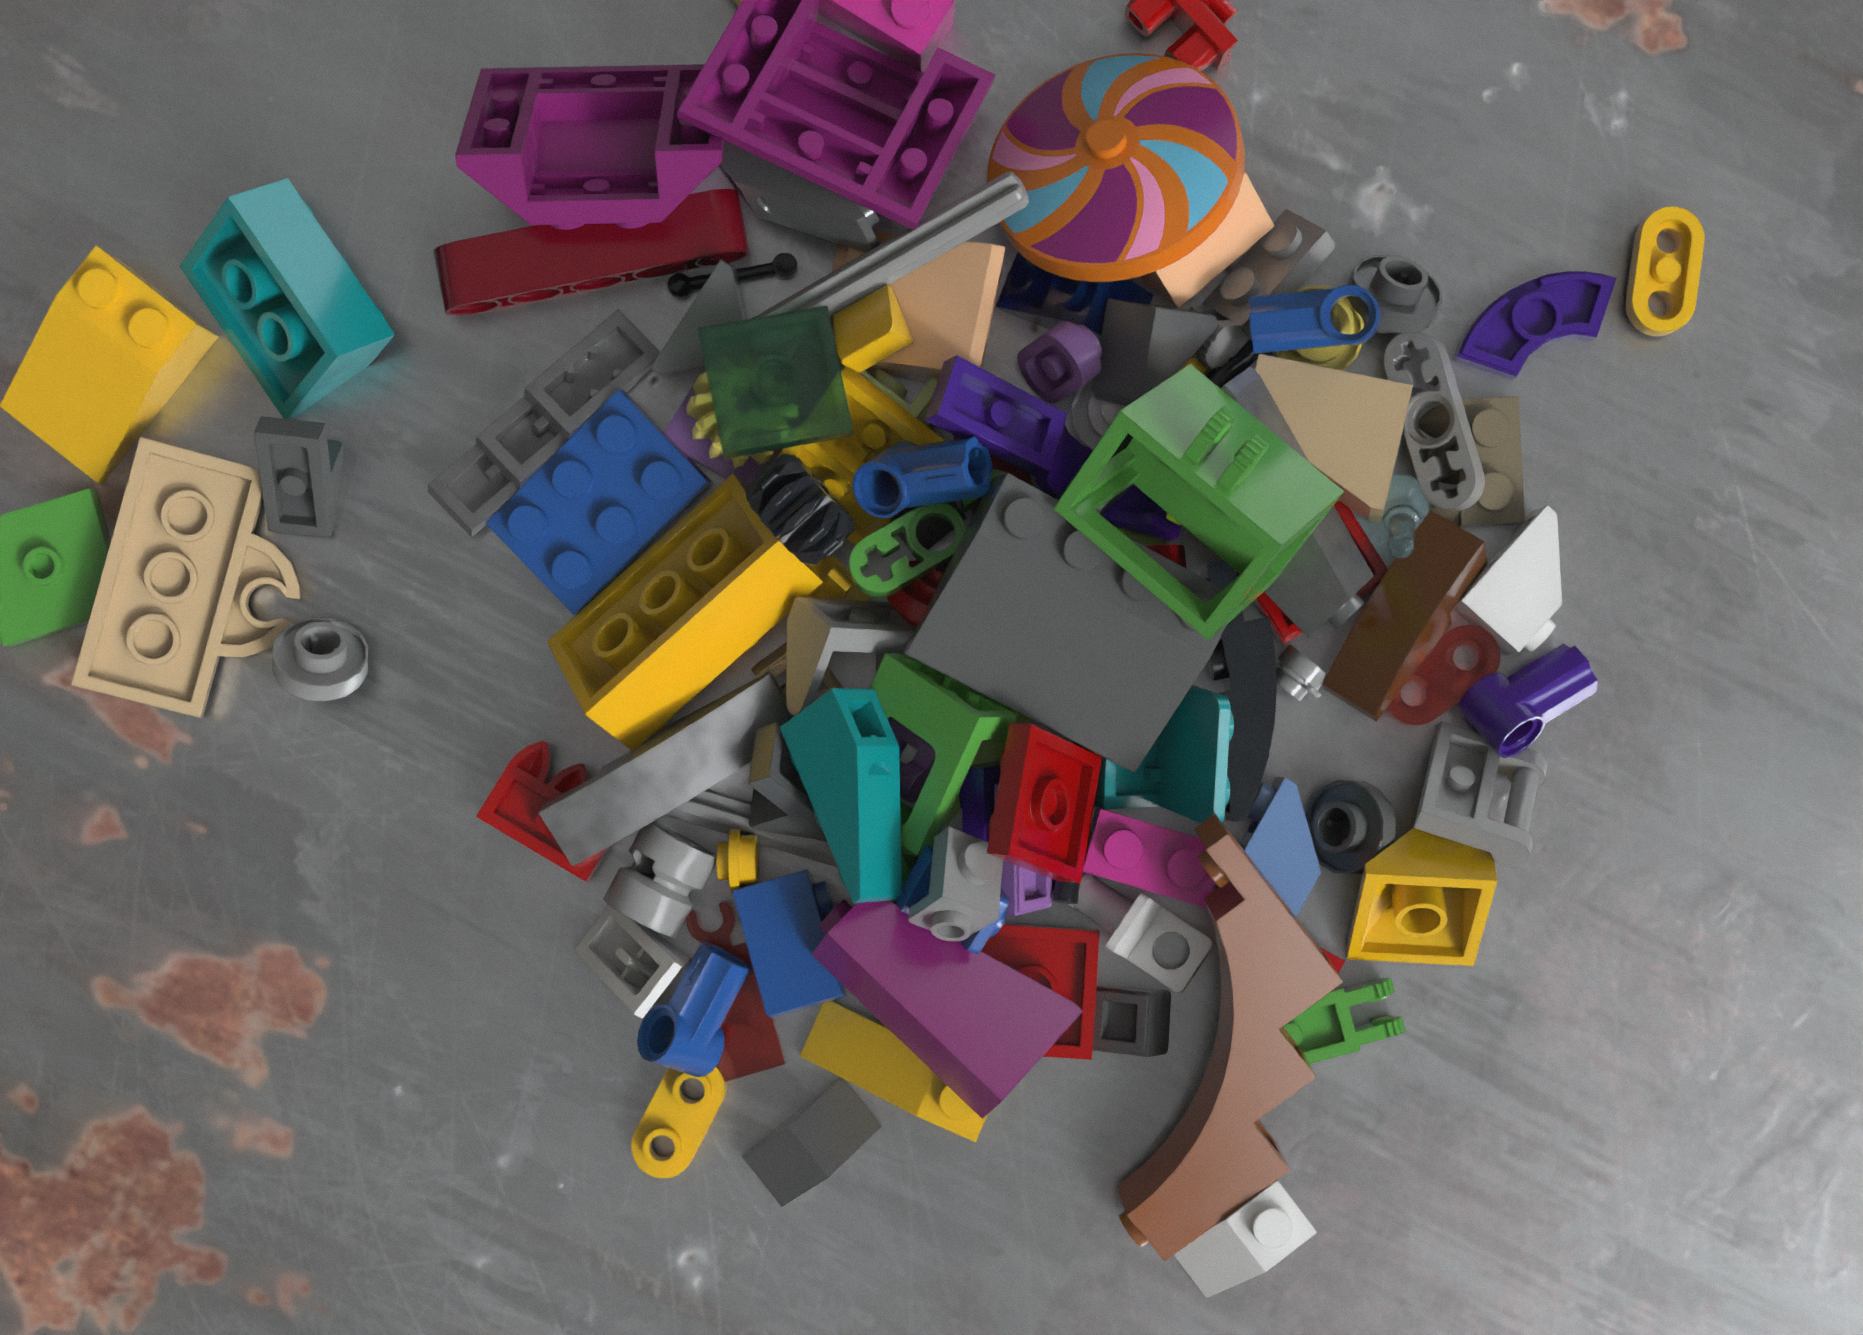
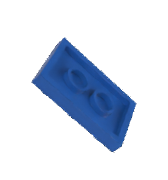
(598, 502)

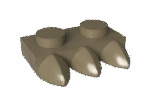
(1498, 444)

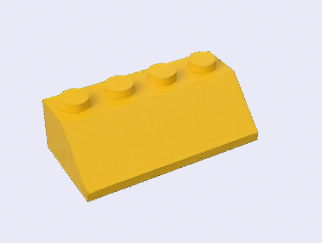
(679, 616)

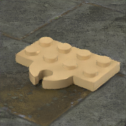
(181, 581)

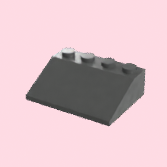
(1061, 627)

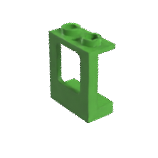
(951, 721)

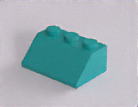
(285, 296)

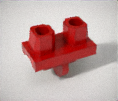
(1204, 35)

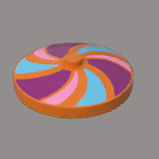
(1120, 166)

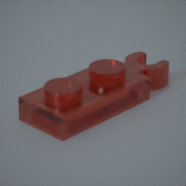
(749, 1035)

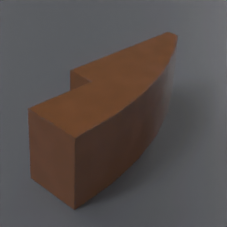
(1406, 616)

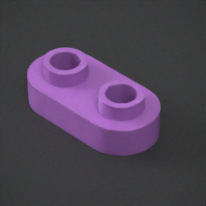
(1060, 361)

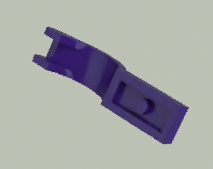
(1029, 437)

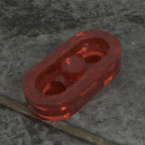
(1442, 680)

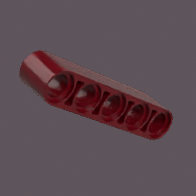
(554, 263)

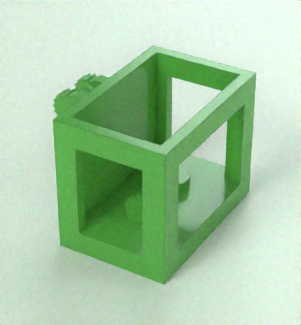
(1217, 478)

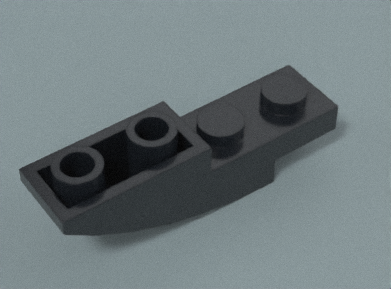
(1248, 671)

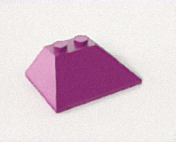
(836, 107)
(586, 143)

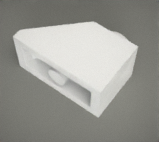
(1519, 586)
(1246, 1241)

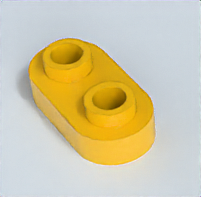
(1664, 274)
(679, 1119)

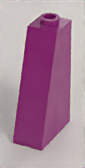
(952, 1008)

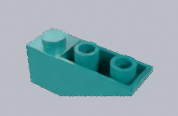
(853, 782)

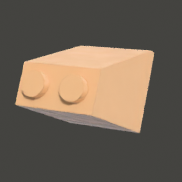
(944, 306)

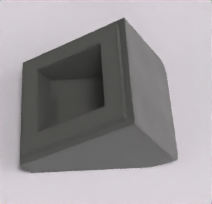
(1132, 1021)

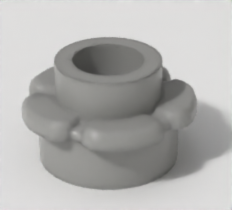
(1298, 674)

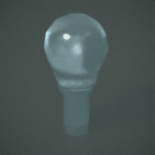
(1403, 513)

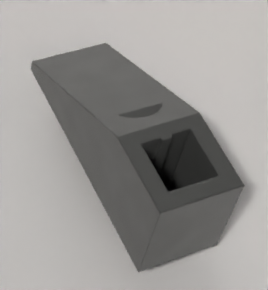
(797, 202)

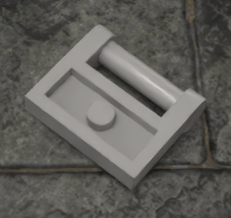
(1460, 793)

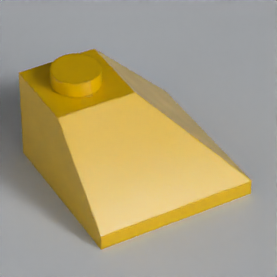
(1423, 902)

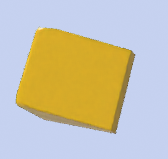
(871, 330)

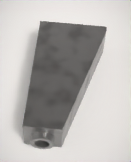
(1329, 567)

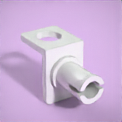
(1138, 927)

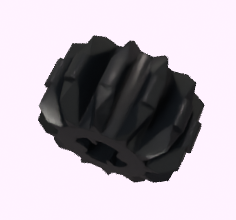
(799, 509)

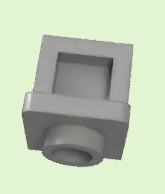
(961, 888)

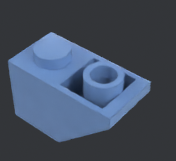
(1282, 842)

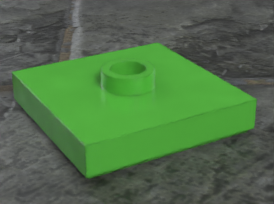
(50, 566)

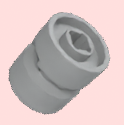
(660, 879)

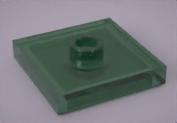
(775, 382)

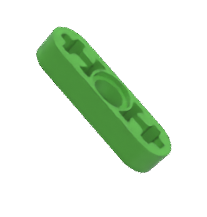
(885, 545)

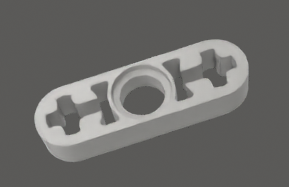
(1466, 459)

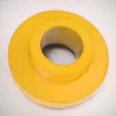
(738, 860)

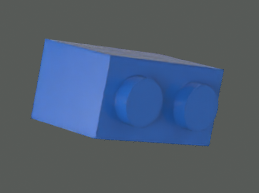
(781, 935)

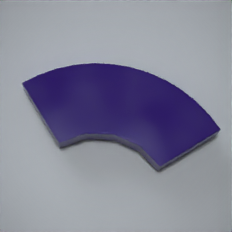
(1535, 314)

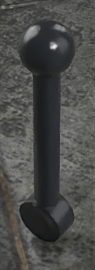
(783, 267)

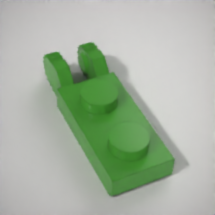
(1328, 1028)

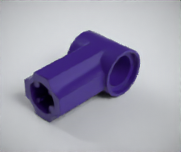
(1515, 708)

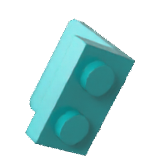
(1184, 765)

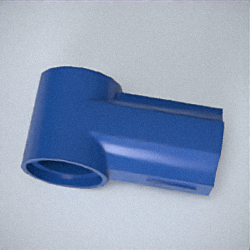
(1306, 320)
(923, 474)
(688, 1029)

